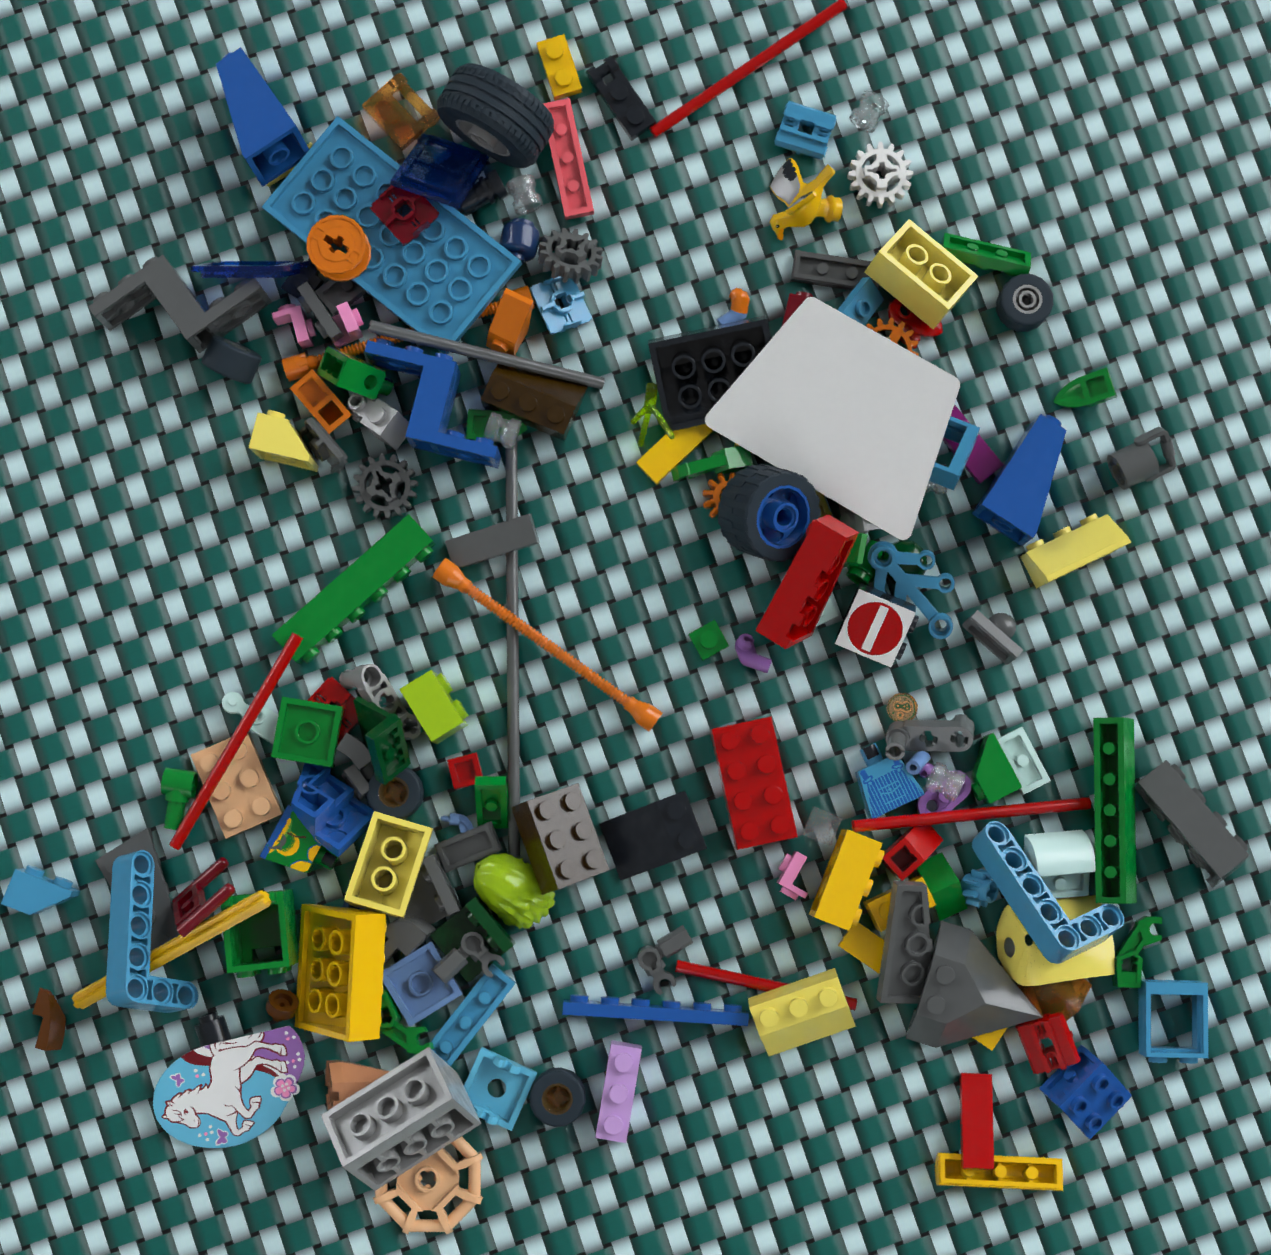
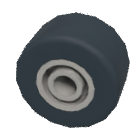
(1017, 311)

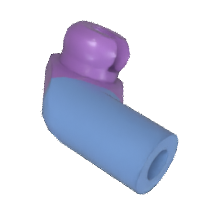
(919, 764)

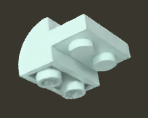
(1062, 861)

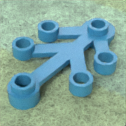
(908, 583)

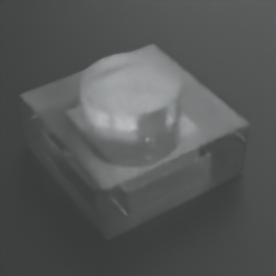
(821, 826)

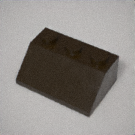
(534, 399)

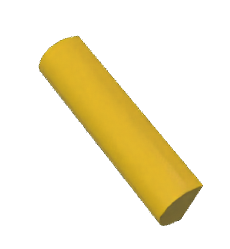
(1008, 1173)

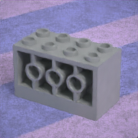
(400, 1119)

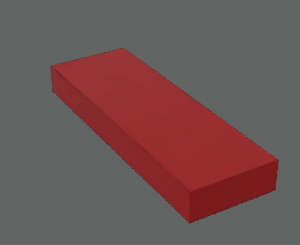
(976, 1121)

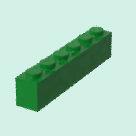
(355, 588)
(1114, 810)

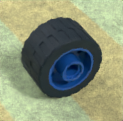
(767, 512)

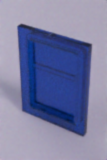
(440, 170)
(249, 269)

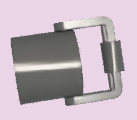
(1138, 460)

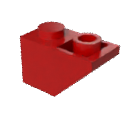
(911, 850)

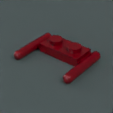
(191, 906)

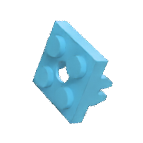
(518, 1082)

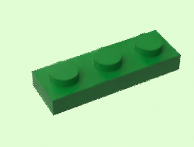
(988, 255)

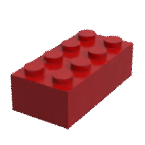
(753, 783)

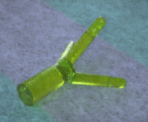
(646, 411)

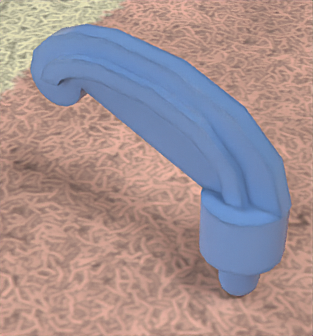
(458, 820)

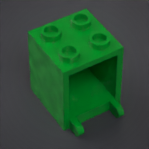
(265, 929)

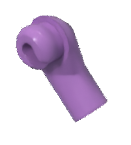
(748, 656)

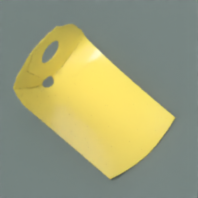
(1031, 968)

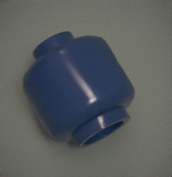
(520, 239)

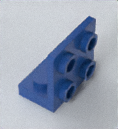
(1086, 1092)

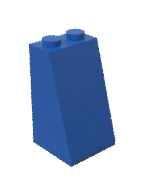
(261, 123)
(1021, 486)

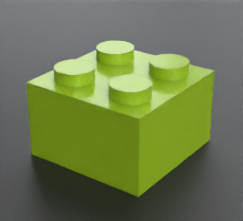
(434, 707)

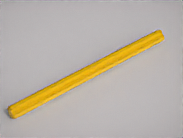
(181, 945)

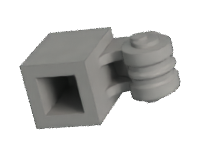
(379, 419)

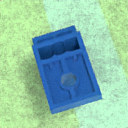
(433, 402)

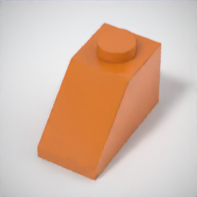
(510, 323)

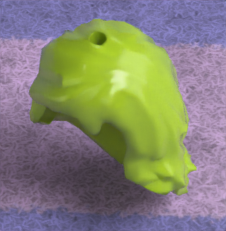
(511, 890)

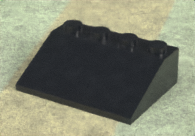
(701, 365)

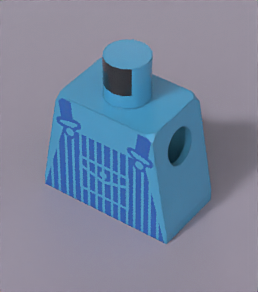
(885, 783)

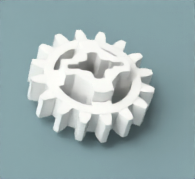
(890, 172)

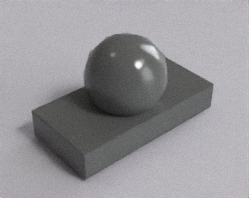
(995, 634)

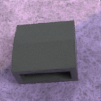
(355, 750)

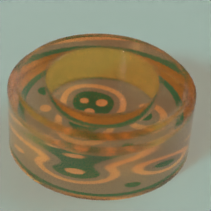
(901, 707)

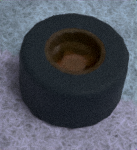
(387, 797)
(554, 1107)

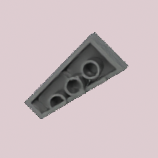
(1192, 822)

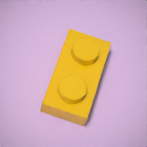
(559, 67)

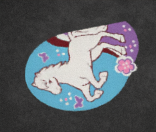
(230, 1088)

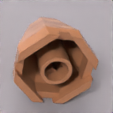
(347, 1078)

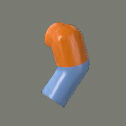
(739, 307)

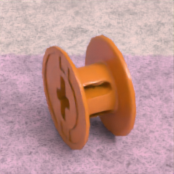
(342, 232)

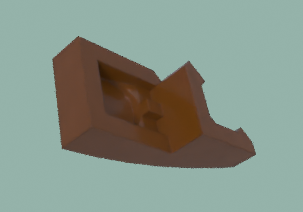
(53, 1023)

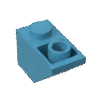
(35, 893)

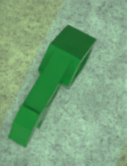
(721, 461)
(1131, 947)
(404, 1036)

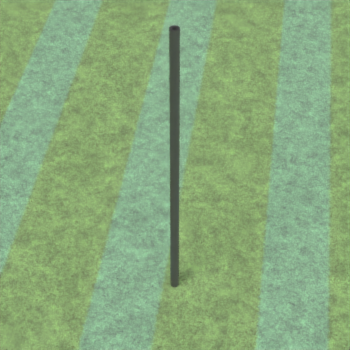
(513, 741)

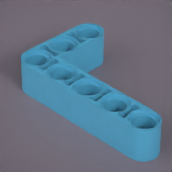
(1034, 903)
(130, 943)

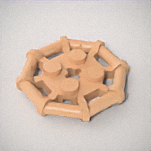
(437, 1196)

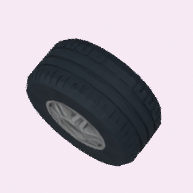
(495, 115)

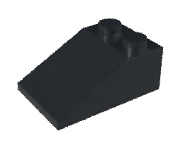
(653, 835)

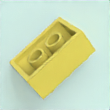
(1073, 548)
(388, 865)
(801, 1012)

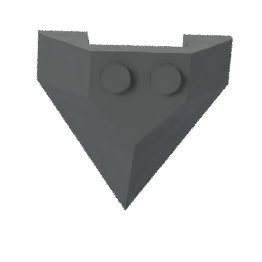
(965, 992)

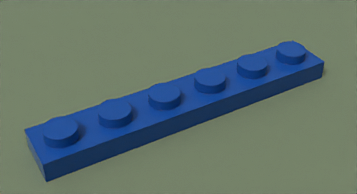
(668, 1011)

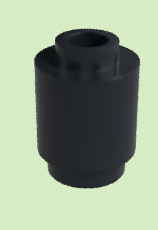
(212, 1029)

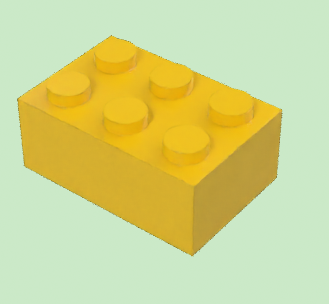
(847, 879)

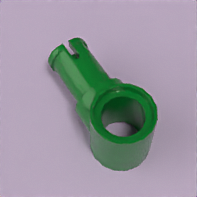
(178, 788)

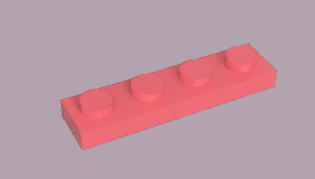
(569, 161)

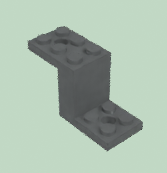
(162, 282)

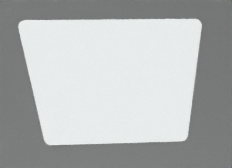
(843, 414)

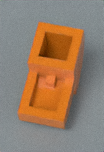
(320, 401)

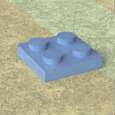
(417, 987)

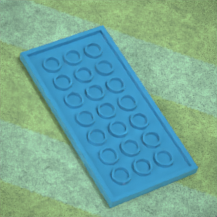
(433, 281)

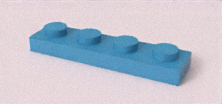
(471, 1014)

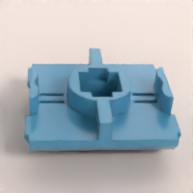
(800, 142)
(559, 319)

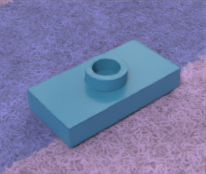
(862, 301)

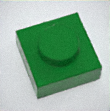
(708, 640)

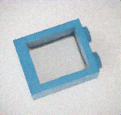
(966, 436)
(1199, 993)

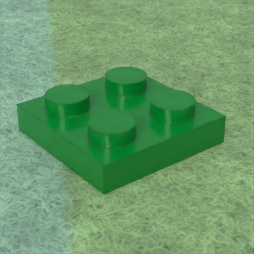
(307, 732)

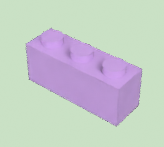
(618, 1091)

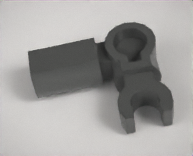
(471, 946)
(651, 956)

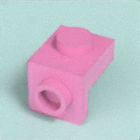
(348, 322)
(303, 327)
(790, 868)

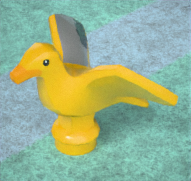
(802, 199)

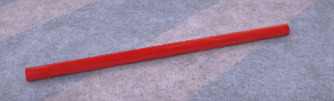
(748, 68)
(235, 741)
(971, 814)

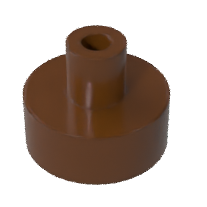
(282, 1005)

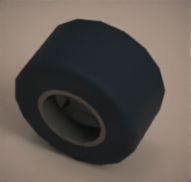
(231, 359)

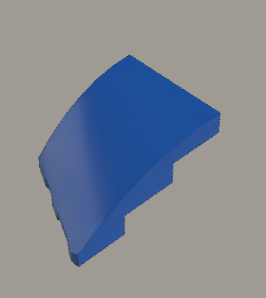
(329, 809)

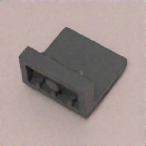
(433, 893)

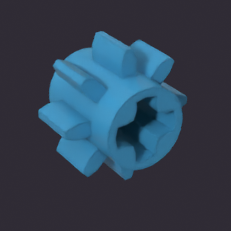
(979, 888)

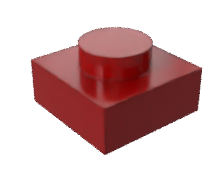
(464, 769)

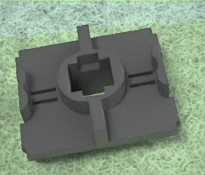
(323, 445)

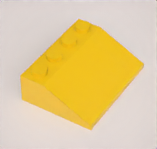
(341, 972)

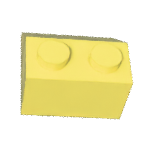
(280, 442)

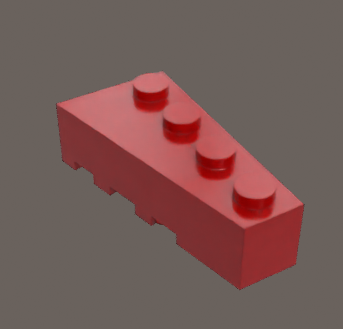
(808, 582)

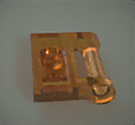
(394, 117)

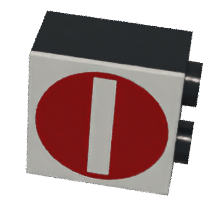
(877, 625)

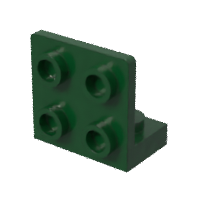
(384, 739)
(473, 918)

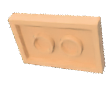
(244, 792)

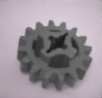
(570, 255)
(396, 481)

